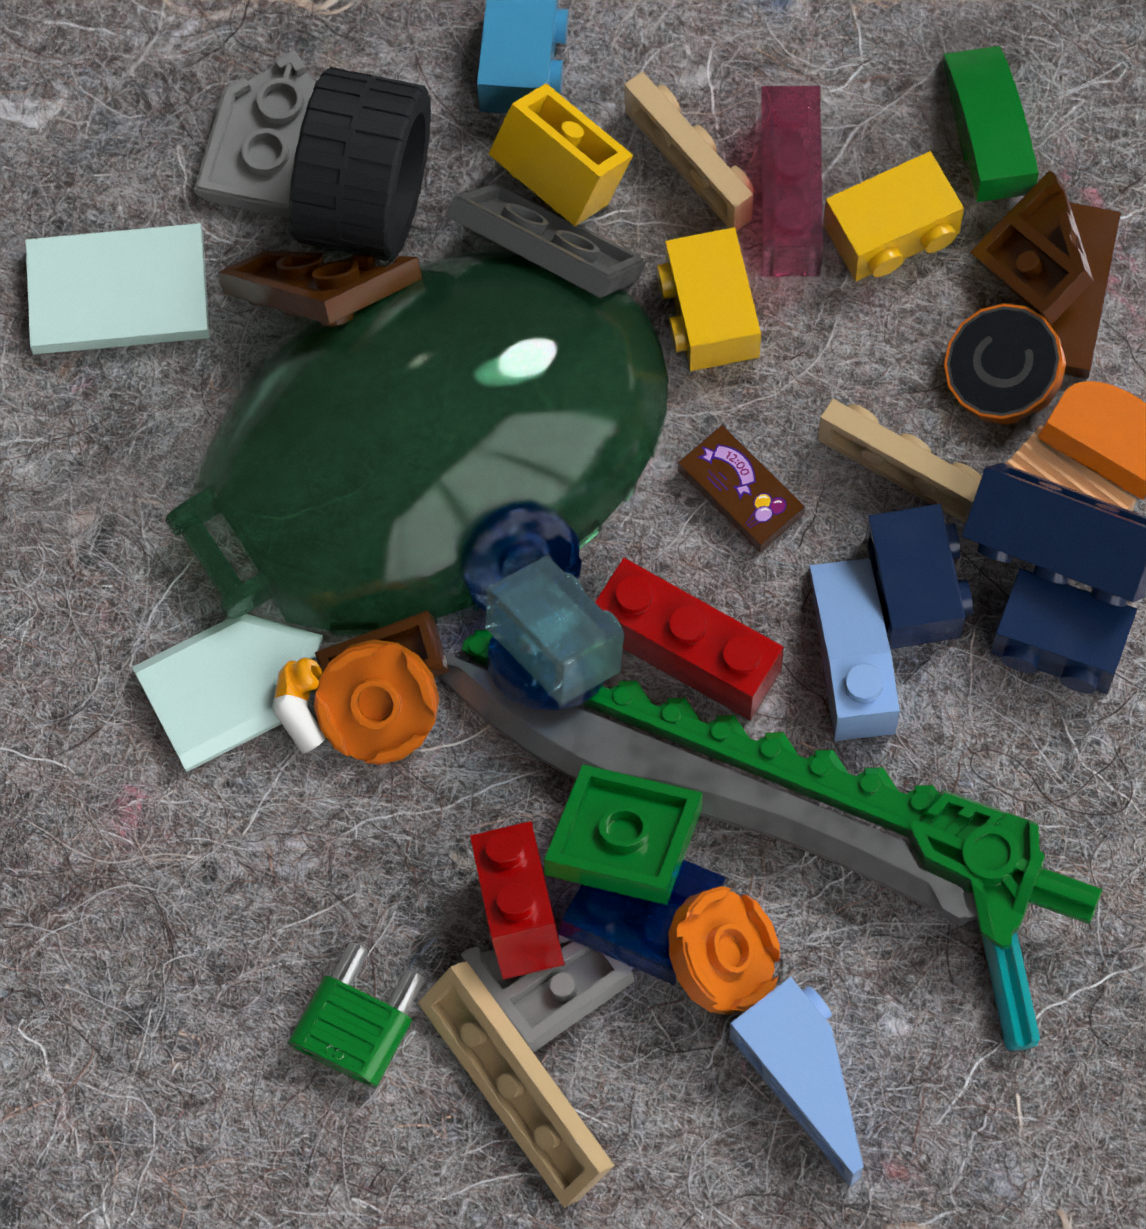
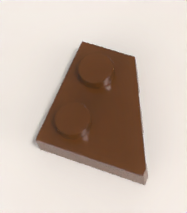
(1038, 250)

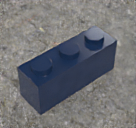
(1059, 533)

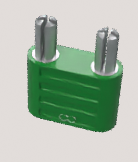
(351, 1027)

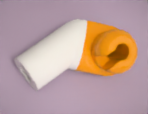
(292, 699)

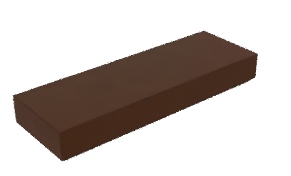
(1081, 321)

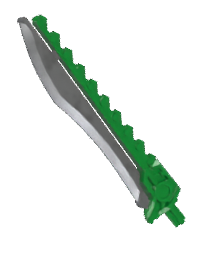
(954, 837)

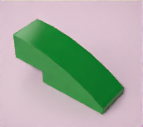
(990, 123)

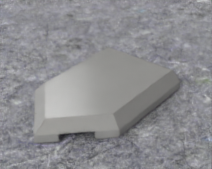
(256, 139)

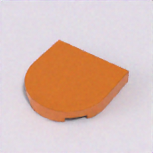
(1103, 432)

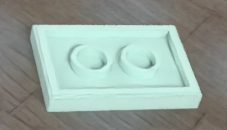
(117, 288)

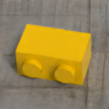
(560, 154)
(893, 217)
(711, 299)

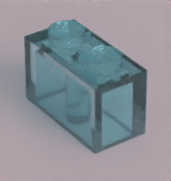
(554, 629)

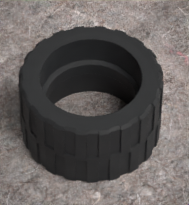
(359, 163)

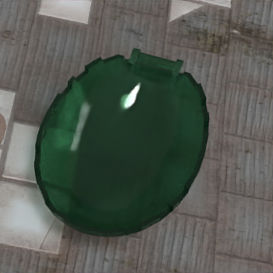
(397, 433)

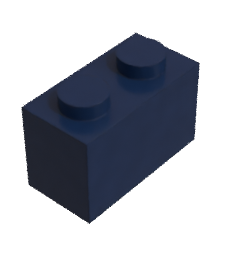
(917, 576)
(1062, 633)

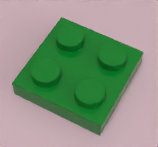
(623, 834)

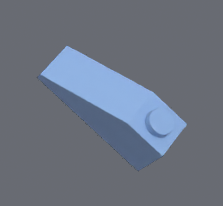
(854, 650)
(798, 1059)

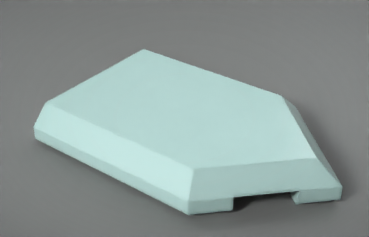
(221, 684)

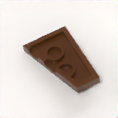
(316, 290)

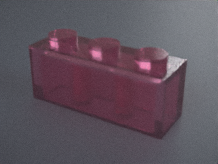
(791, 181)

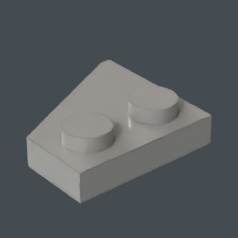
(554, 998)

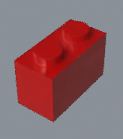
(517, 900)

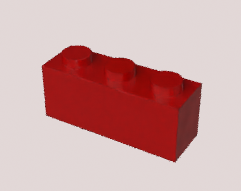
(692, 639)

